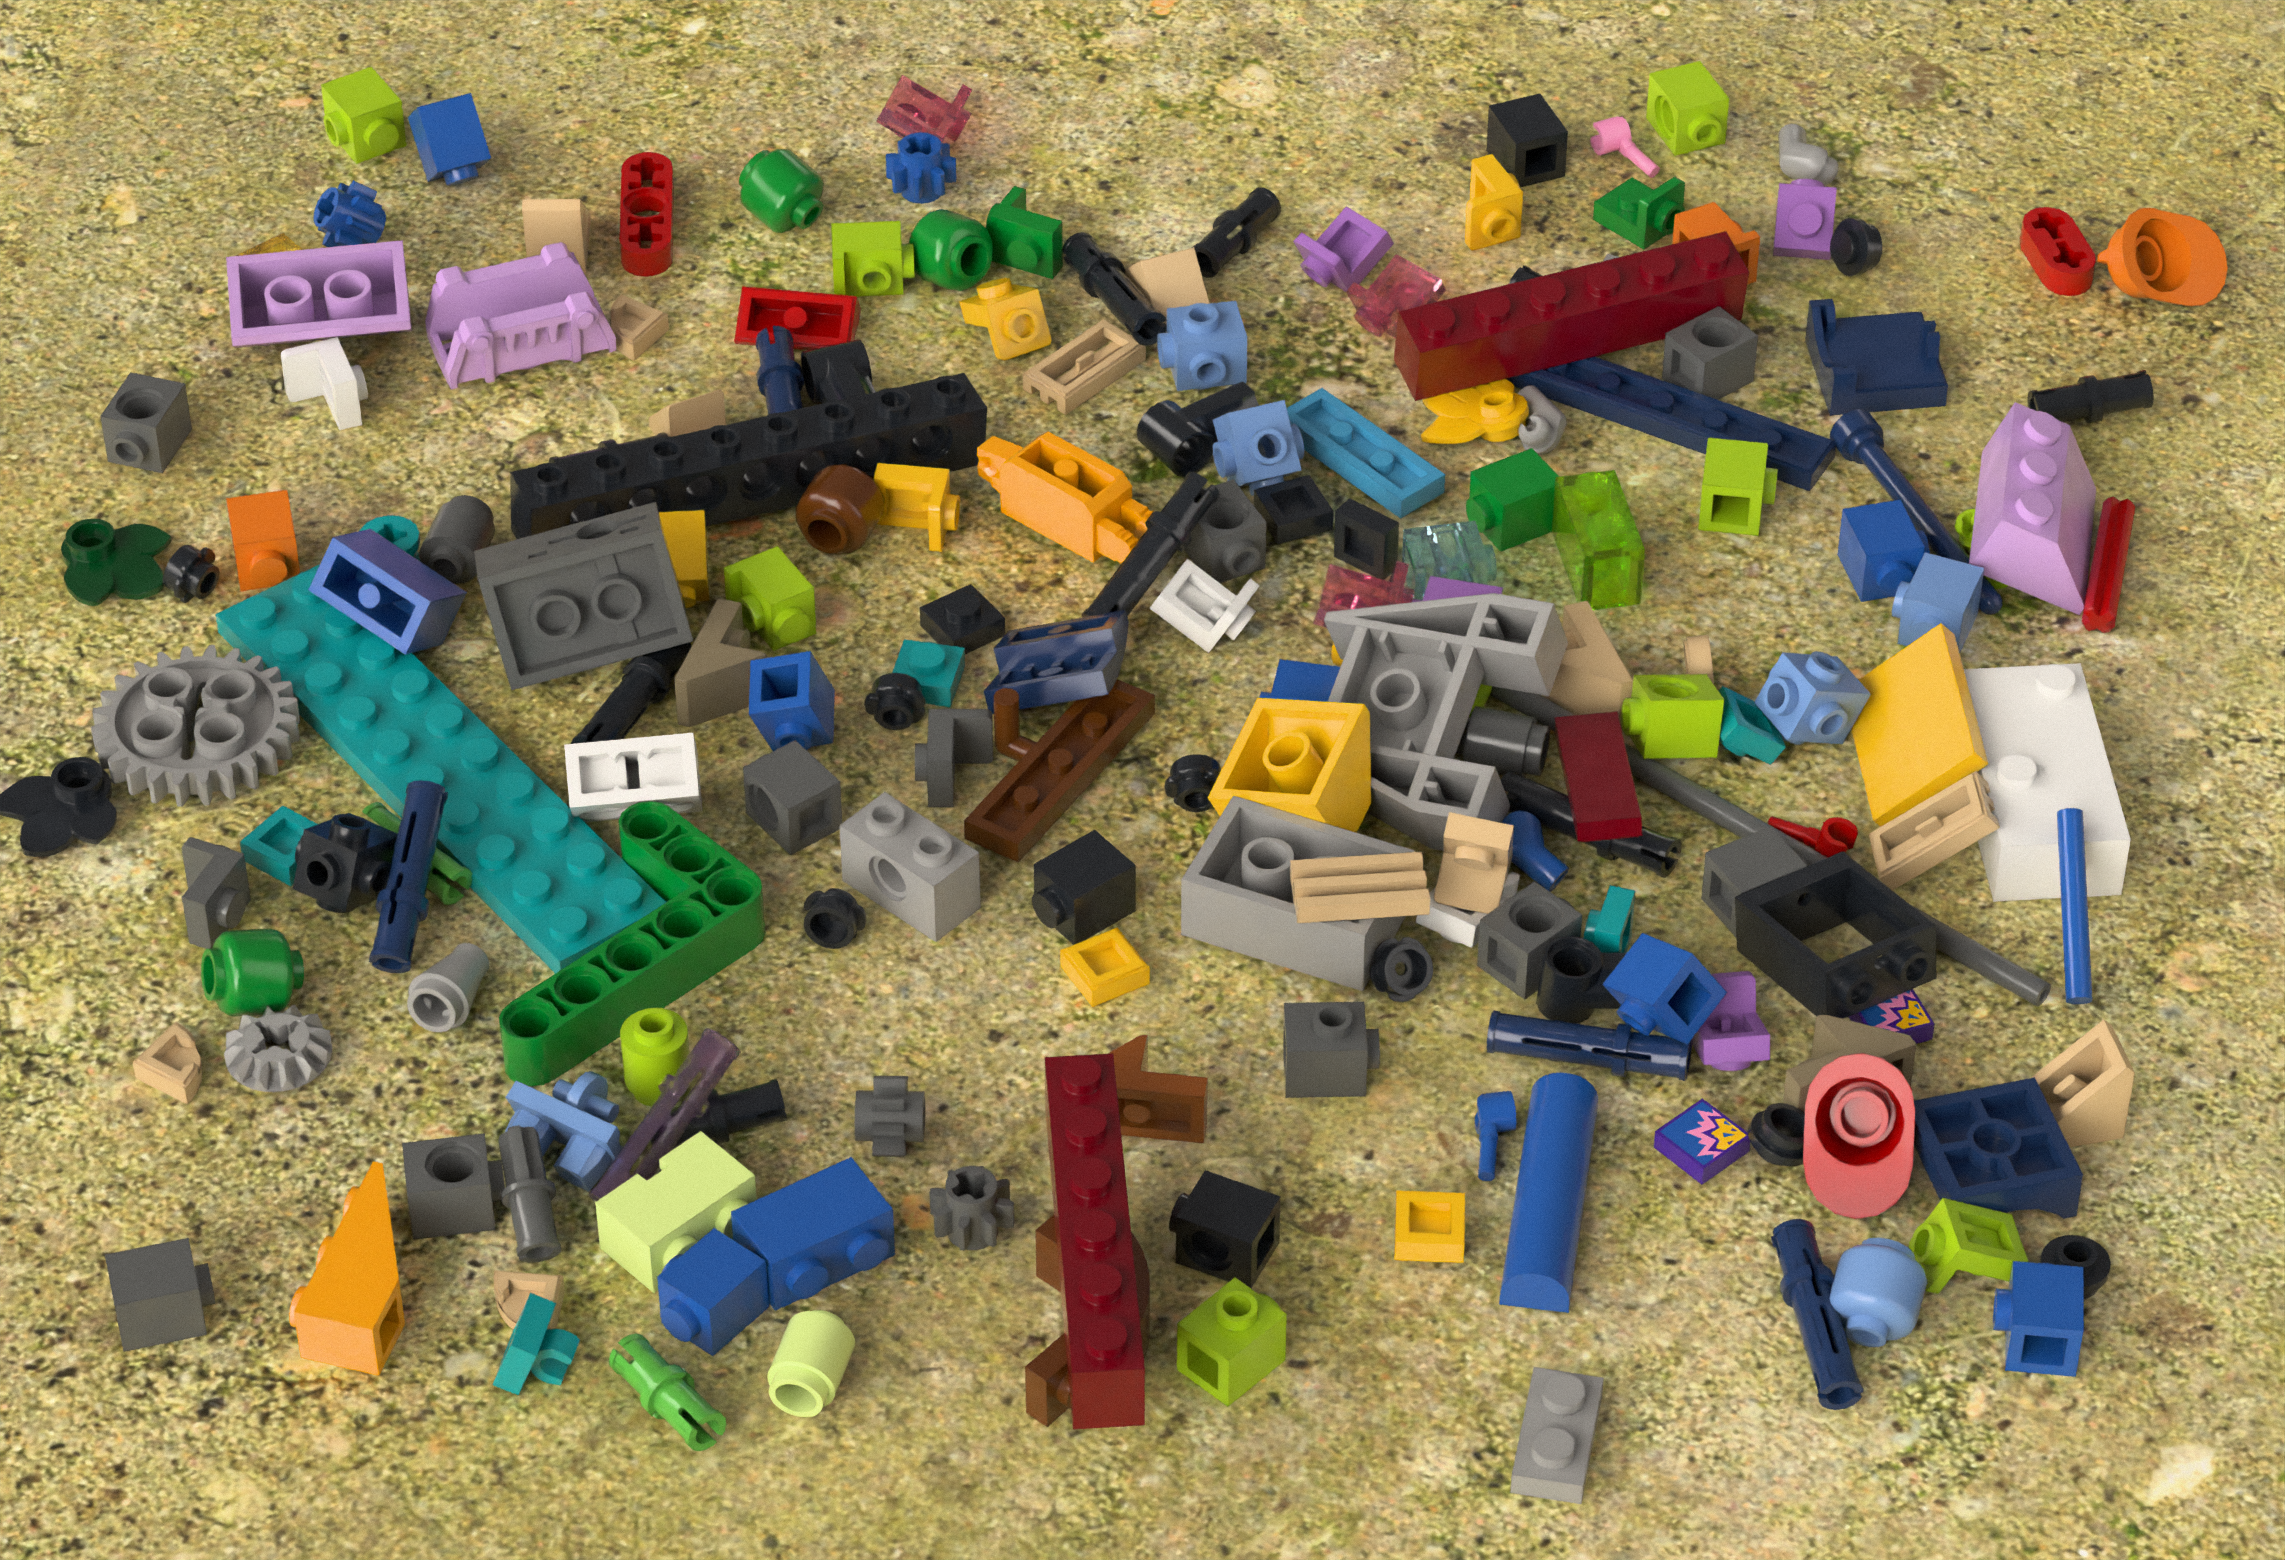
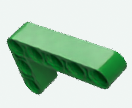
(703, 927)

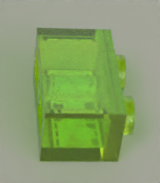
(1598, 540)

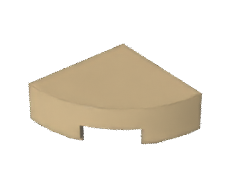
(636, 326)
(172, 1064)
(514, 1289)

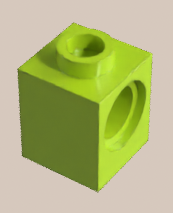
(1687, 108)
(1673, 716)

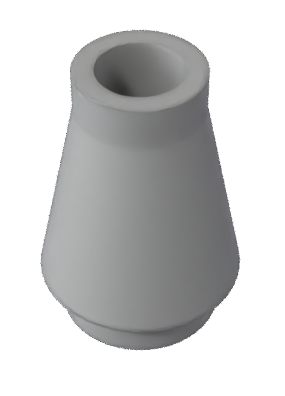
(446, 991)

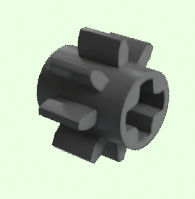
(890, 1116)
(972, 1208)

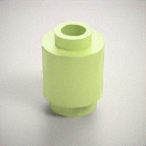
(810, 1362)

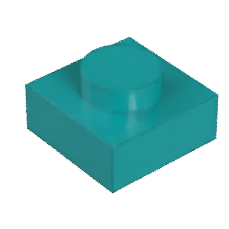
(934, 667)
(1748, 729)
(274, 844)
(1612, 925)

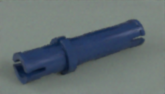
(779, 375)
(404, 900)
(1589, 1045)
(1808, 1291)

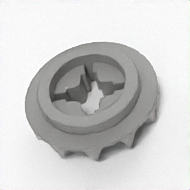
(278, 1068)

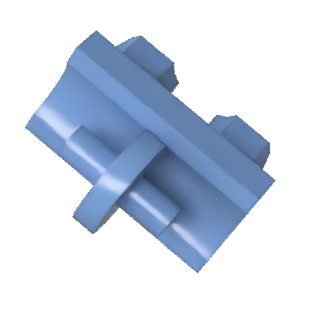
(574, 1117)

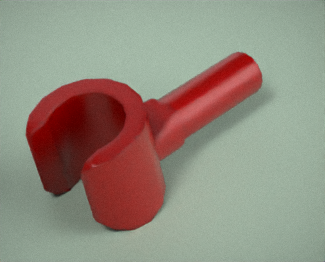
(1834, 837)

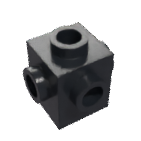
(344, 862)

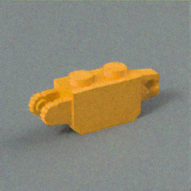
(1065, 495)

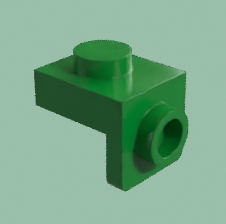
(1024, 237)

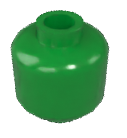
(781, 190)
(951, 250)
(251, 971)

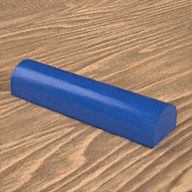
(1550, 1194)

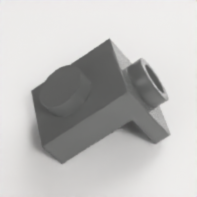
(952, 739)
(215, 890)

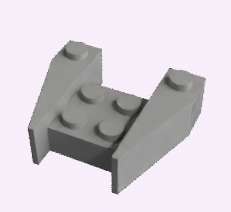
(1419, 679)

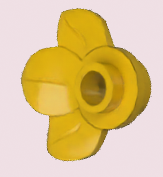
(1481, 410)

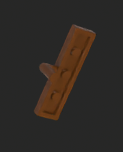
(1053, 769)

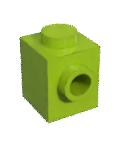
(363, 115)
(1735, 486)
(1231, 1341)

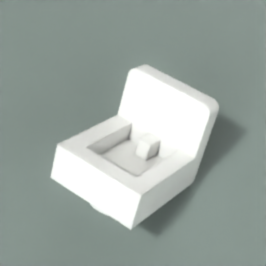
(325, 370)
(1203, 606)

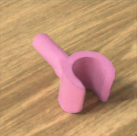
(1616, 136)

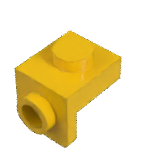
(1493, 206)
(1011, 315)
(918, 500)

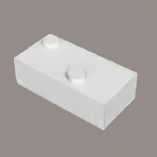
(2045, 759)

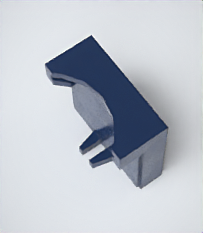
(1875, 360)
(1998, 1149)

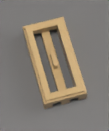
(1091, 371)
(1933, 831)
(1368, 884)

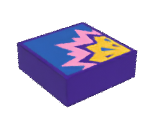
(1900, 1014)
(1702, 1141)

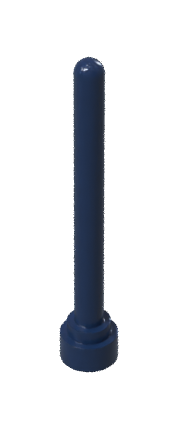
(1861, 440)

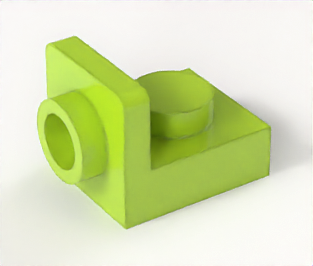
(1966, 1240)

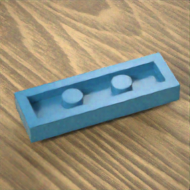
(1365, 454)

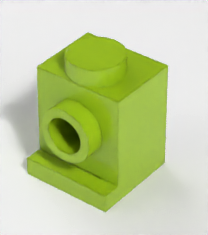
(870, 258)
(773, 597)

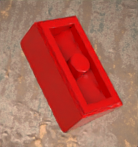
(811, 317)

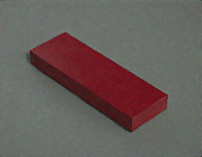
(1598, 777)

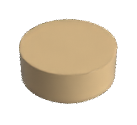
(1698, 655)

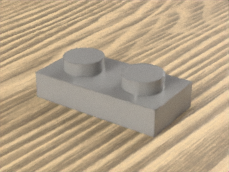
(1557, 1435)

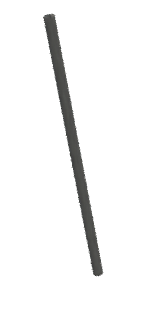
(1743, 823)

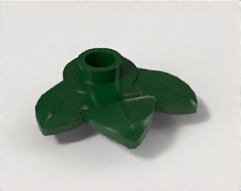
(112, 561)

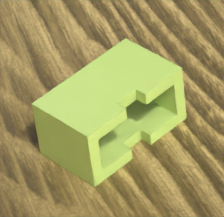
(659, 1218)

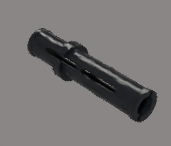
(1104, 278)
(1166, 534)
(643, 683)
(1554, 812)

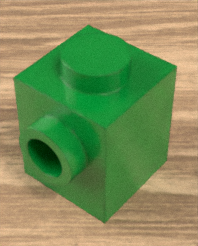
(1512, 499)

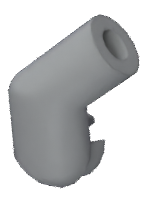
(1804, 160)
(1545, 422)

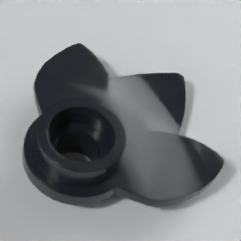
(61, 807)

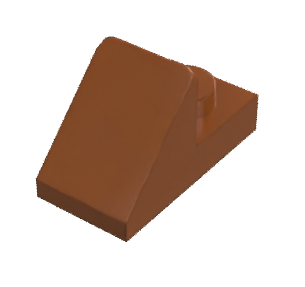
(1156, 1102)

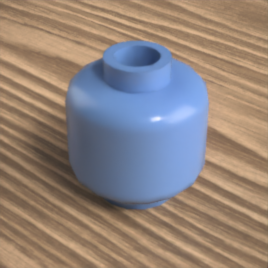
(1878, 1291)

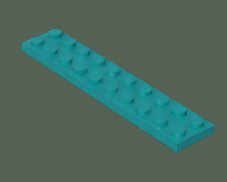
(403, 725)

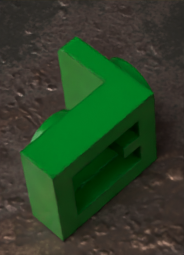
(1641, 212)

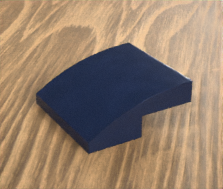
(1061, 660)

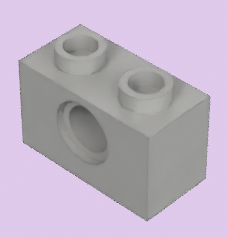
(910, 866)

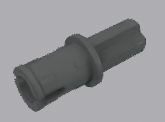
(528, 1194)

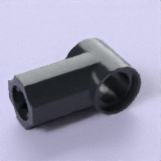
(837, 372)
(1186, 435)
(1574, 978)

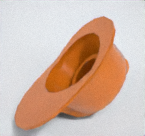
(2166, 258)

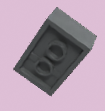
(583, 596)

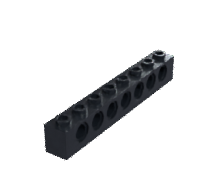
(758, 461)

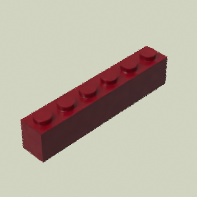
(1566, 315)
(1094, 1243)

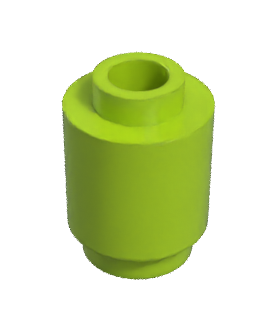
(652, 1046)

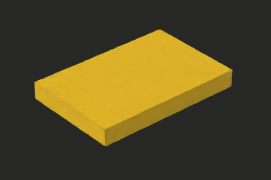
(1916, 726)

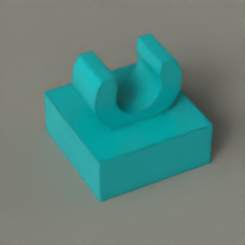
(535, 1348)

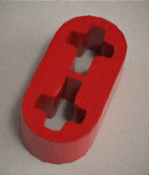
(2057, 251)

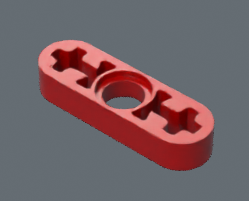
(650, 228)

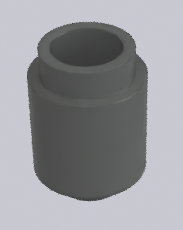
(454, 535)
(1505, 741)

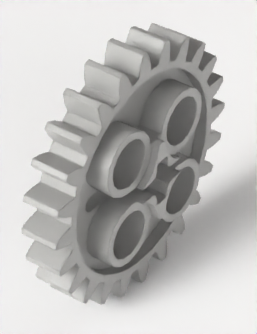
(239, 731)

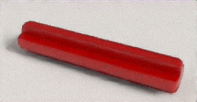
(2108, 564)

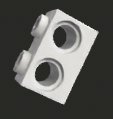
(619, 773)

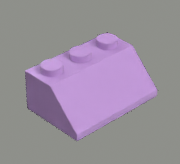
(318, 294)
(2035, 509)

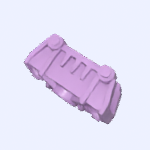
(514, 316)

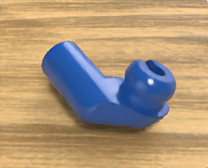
(1530, 851)

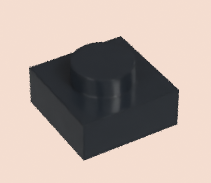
(1293, 509)
(1366, 539)
(963, 619)

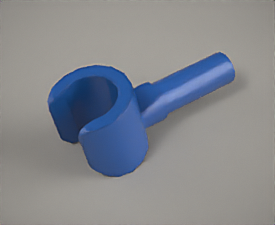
(1494, 1115)

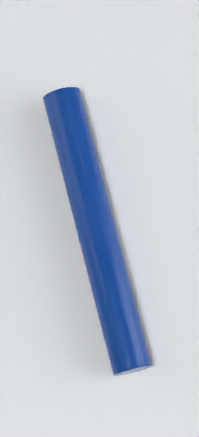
(2074, 906)

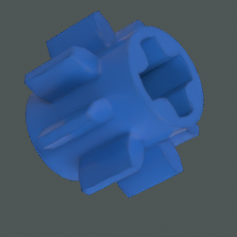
(921, 168)
(349, 215)

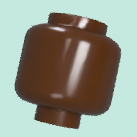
(839, 509)

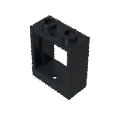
(1836, 892)

